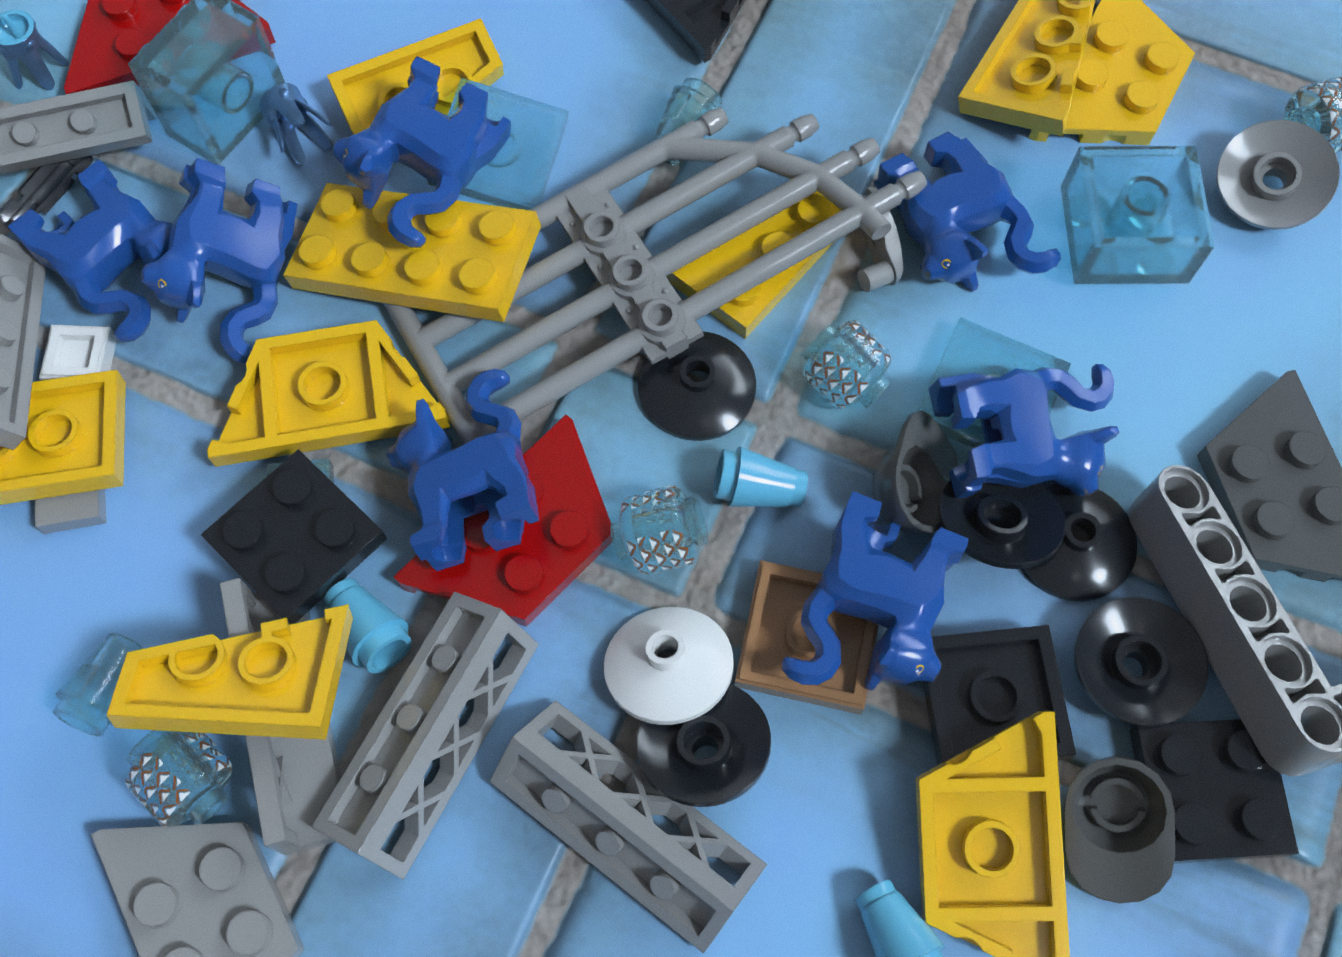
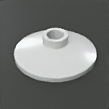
(672, 687)

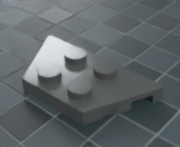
(1280, 483)

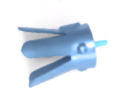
(21, 40)
(286, 110)

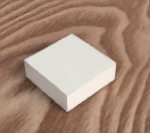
(77, 351)

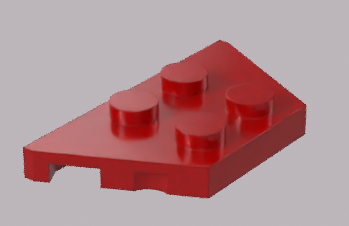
(113, 36)
(552, 551)

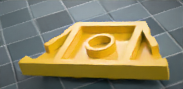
(1125, 75)
(320, 394)
(996, 843)

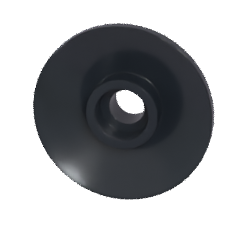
(699, 408)
(1006, 523)
(1093, 567)
(1161, 642)
(733, 727)

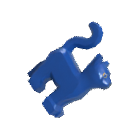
(431, 143)
(961, 202)
(226, 245)
(100, 248)
(1019, 429)
(468, 479)
(879, 589)

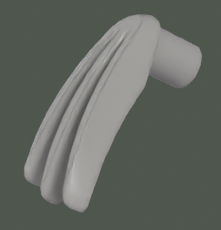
(885, 255)

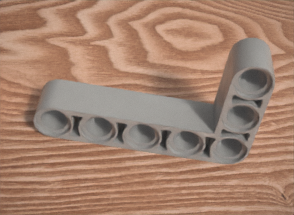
(1241, 623)

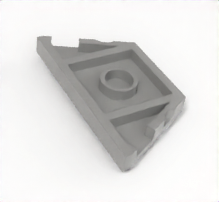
(197, 891)

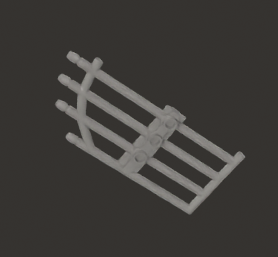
(637, 280)

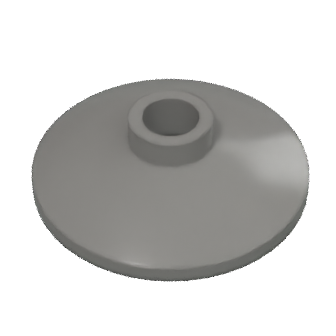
(1282, 150)

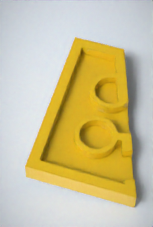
(458, 52)
(750, 308)
(239, 685)

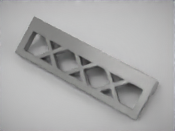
(73, 126)
(20, 313)
(422, 725)
(288, 774)
(618, 828)

